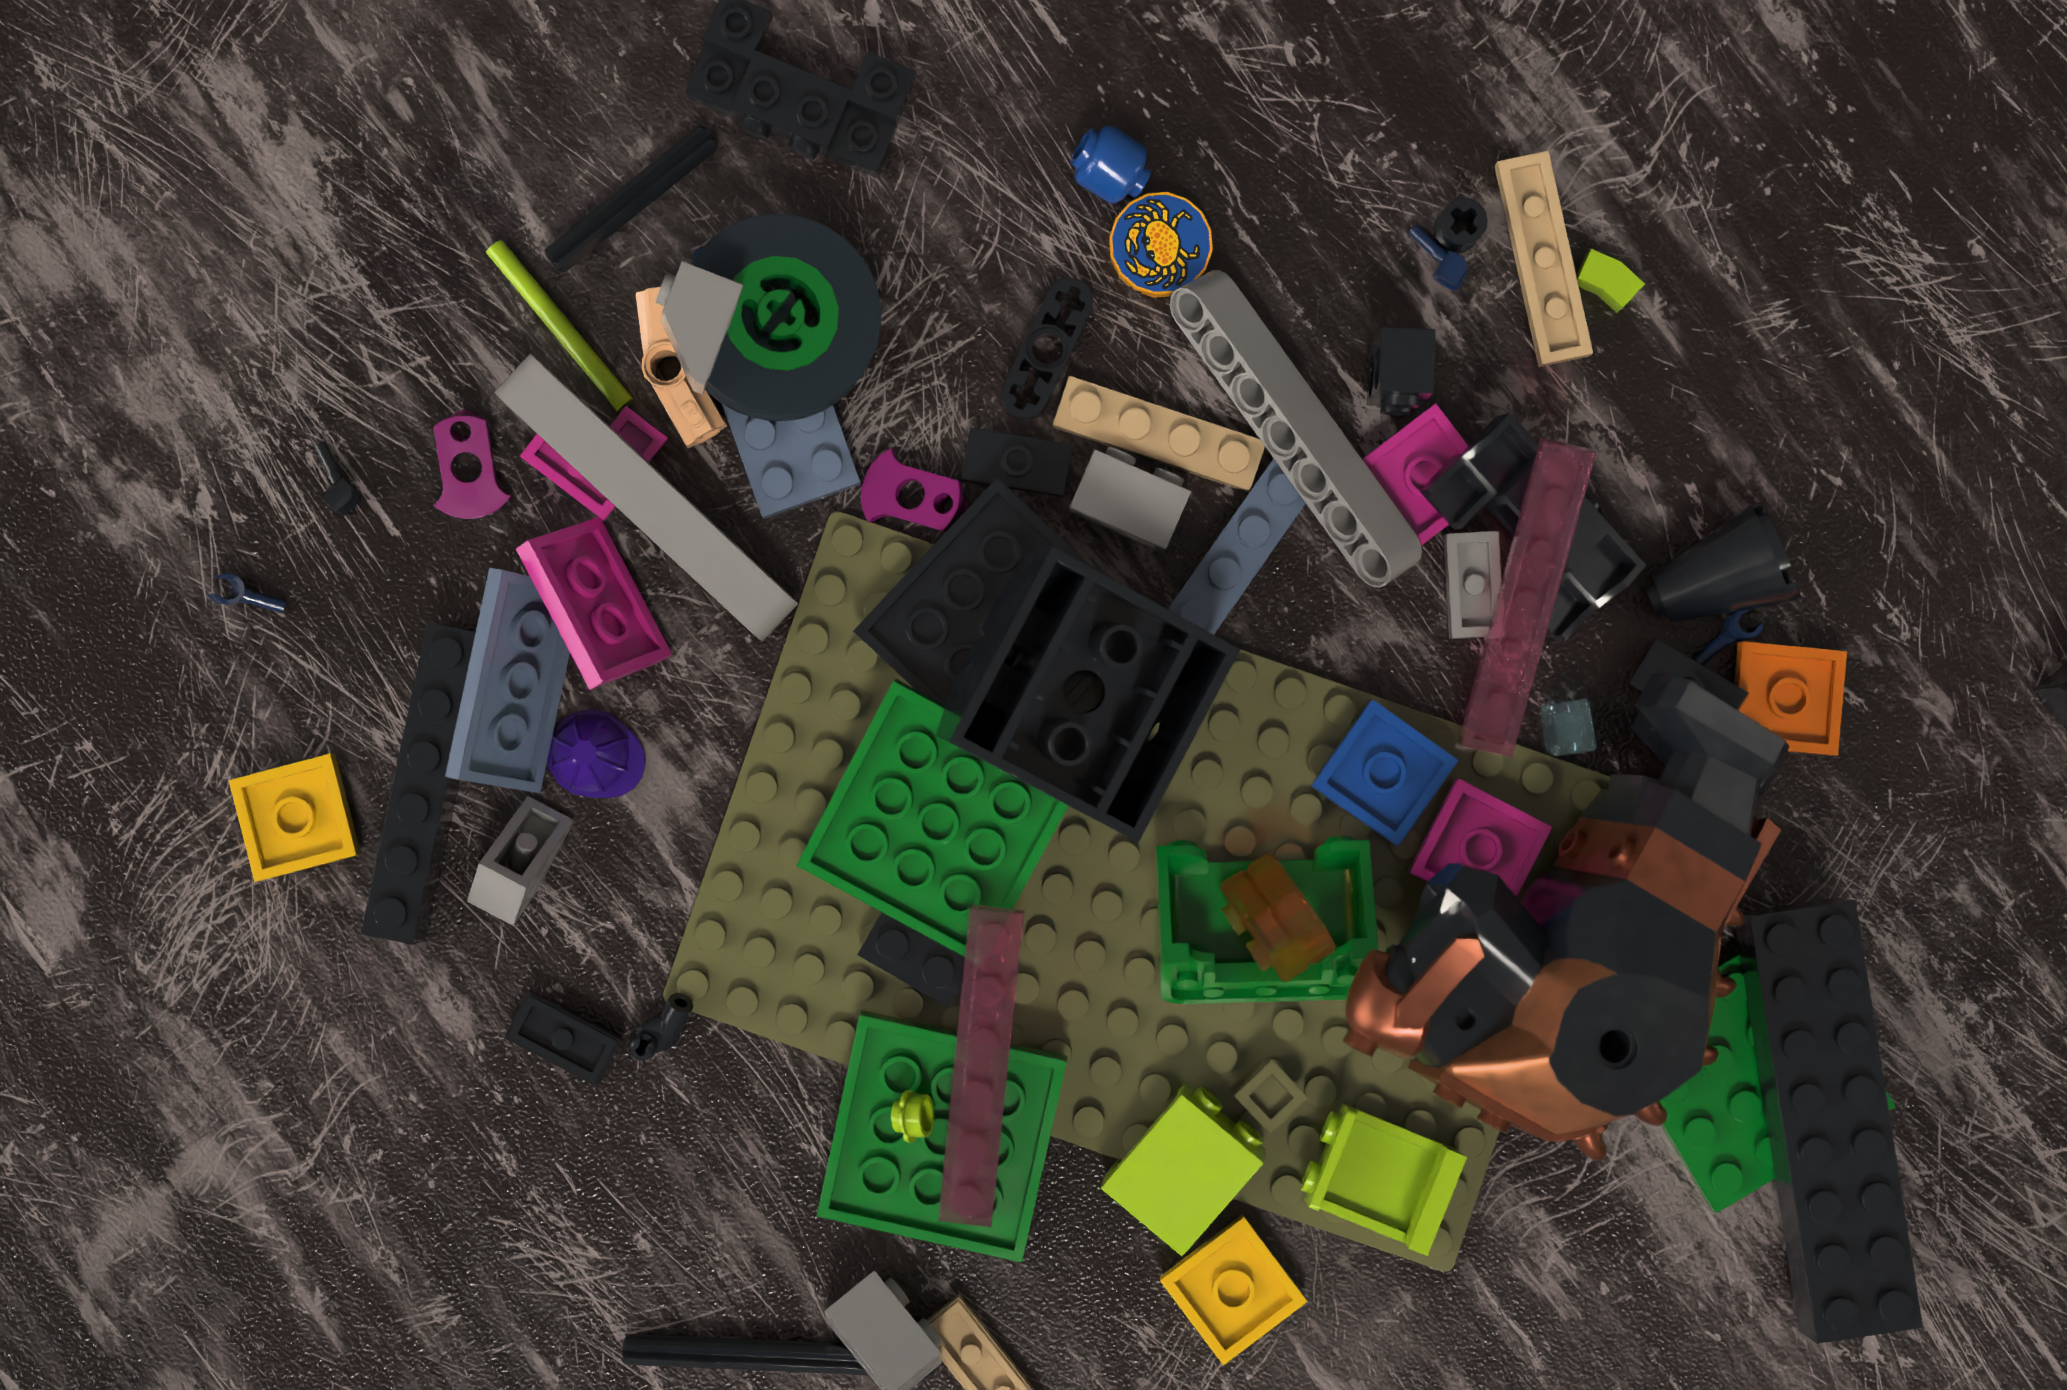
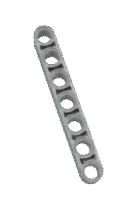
(1295, 428)
(646, 497)

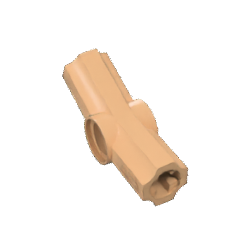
(690, 411)

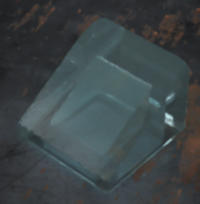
(1568, 727)

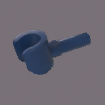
(1452, 265)
(246, 595)
(1731, 633)

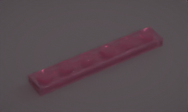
(1527, 596)
(981, 1065)

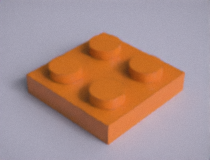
(1794, 693)

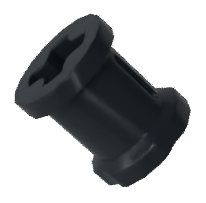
(1454, 212)

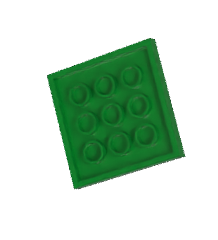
(928, 825)
(1720, 1112)
(897, 1185)

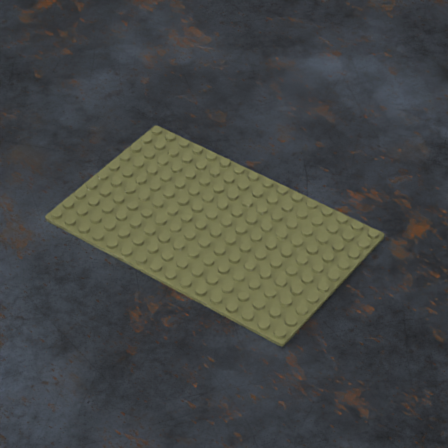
(782, 946)

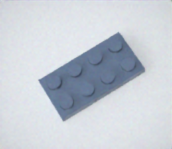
(794, 458)
(509, 688)

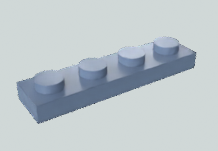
(1239, 550)

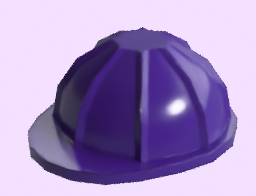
(595, 755)

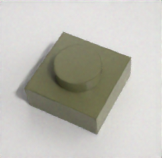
(1270, 1095)

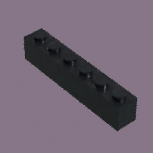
(420, 794)

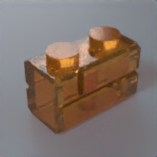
(1276, 917)

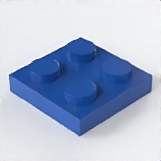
(1384, 772)

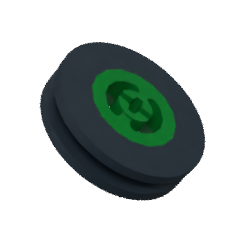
(827, 356)

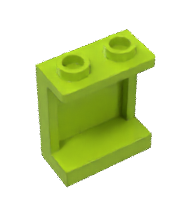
(1185, 1168)
(1383, 1177)

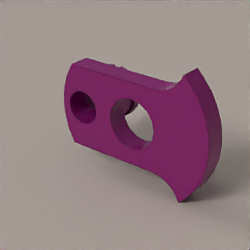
(882, 492)
(465, 497)

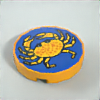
(1160, 243)

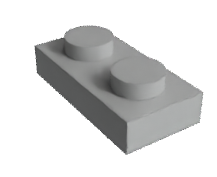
(1471, 582)

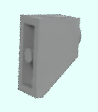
(697, 318)
(519, 860)

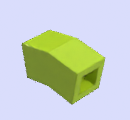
(1608, 279)

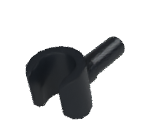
(342, 494)

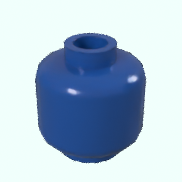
(1110, 164)

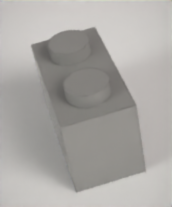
(1130, 499)
(884, 1334)

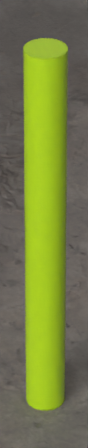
(559, 325)

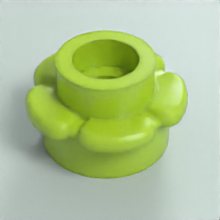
(913, 1115)

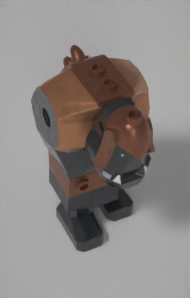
(1609, 966)

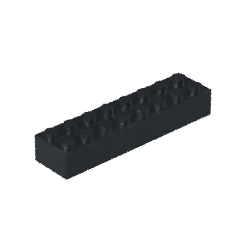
(1828, 1120)

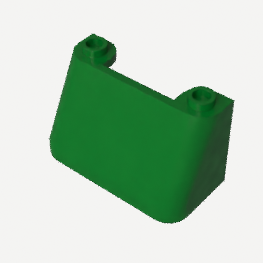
(1209, 962)

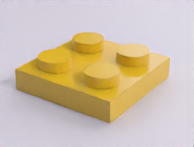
(294, 817)
(1232, 1289)

